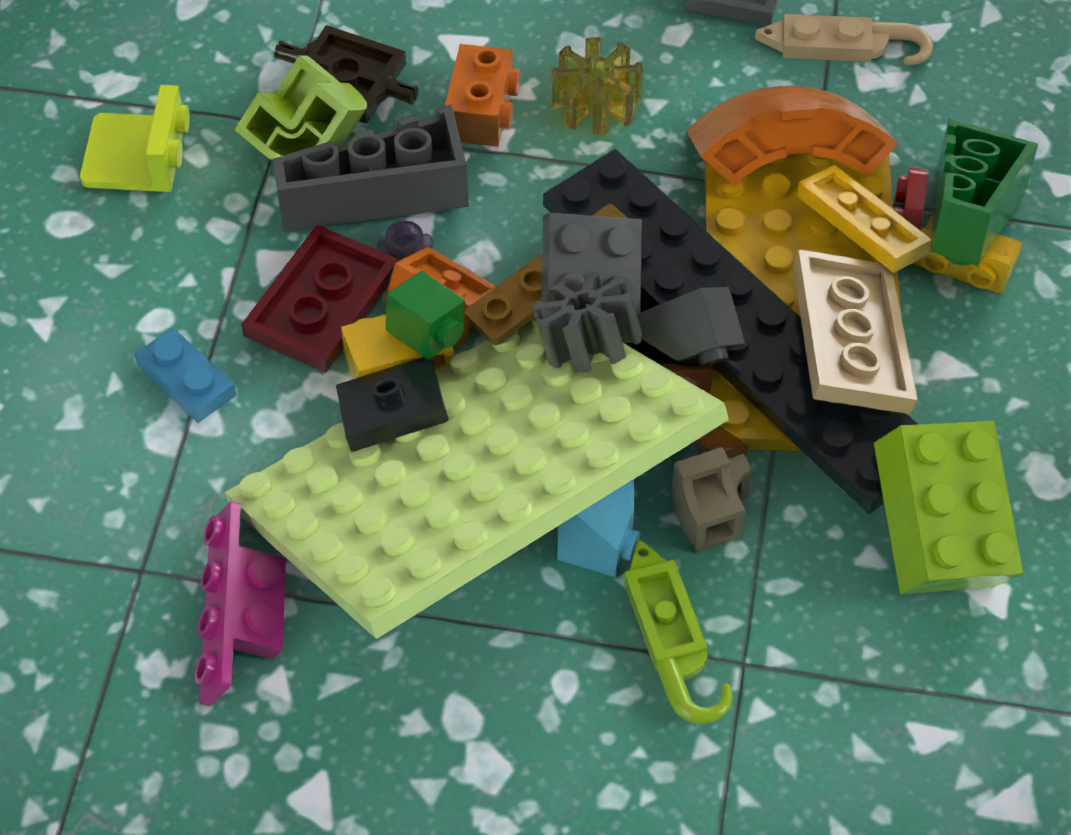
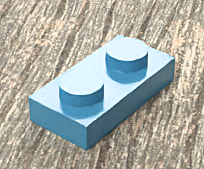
(185, 374)

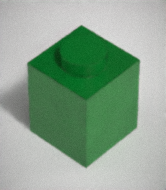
(425, 315)

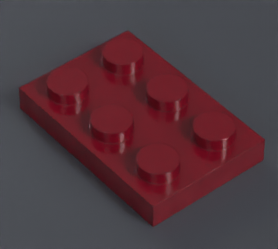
(317, 292)

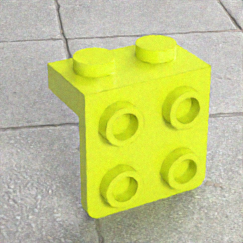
(137, 149)

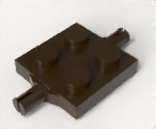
(357, 61)

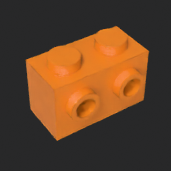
(481, 93)

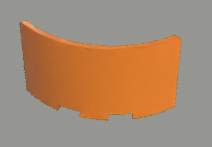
(788, 121)

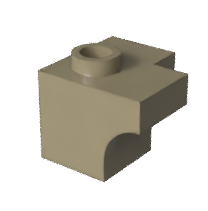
(709, 497)

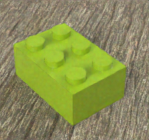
(947, 507)

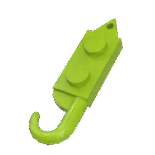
(671, 632)

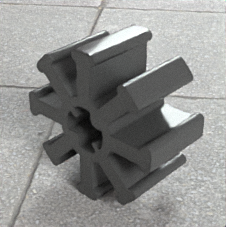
(587, 322)

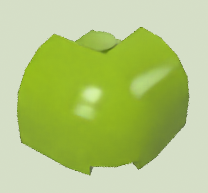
(303, 112)

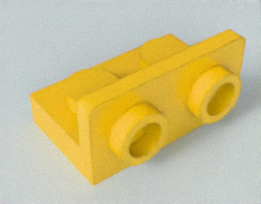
(990, 274)

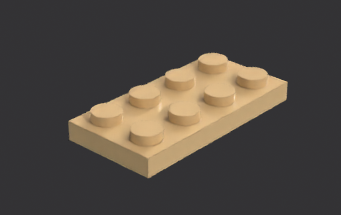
(853, 332)

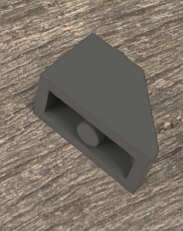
(694, 326)

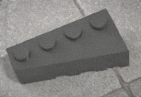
(374, 175)

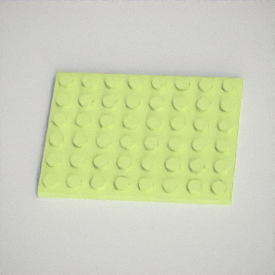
(446, 503)

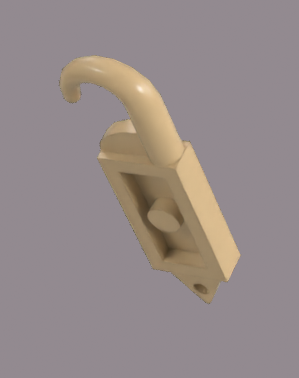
(841, 38)

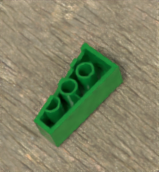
(977, 189)

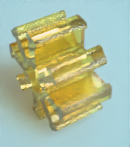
(596, 85)

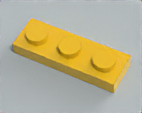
(864, 218)

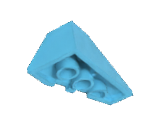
(601, 534)

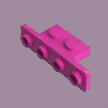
(240, 603)

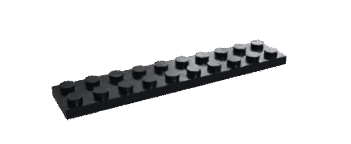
(773, 361)

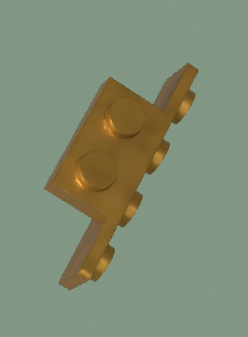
(511, 302)

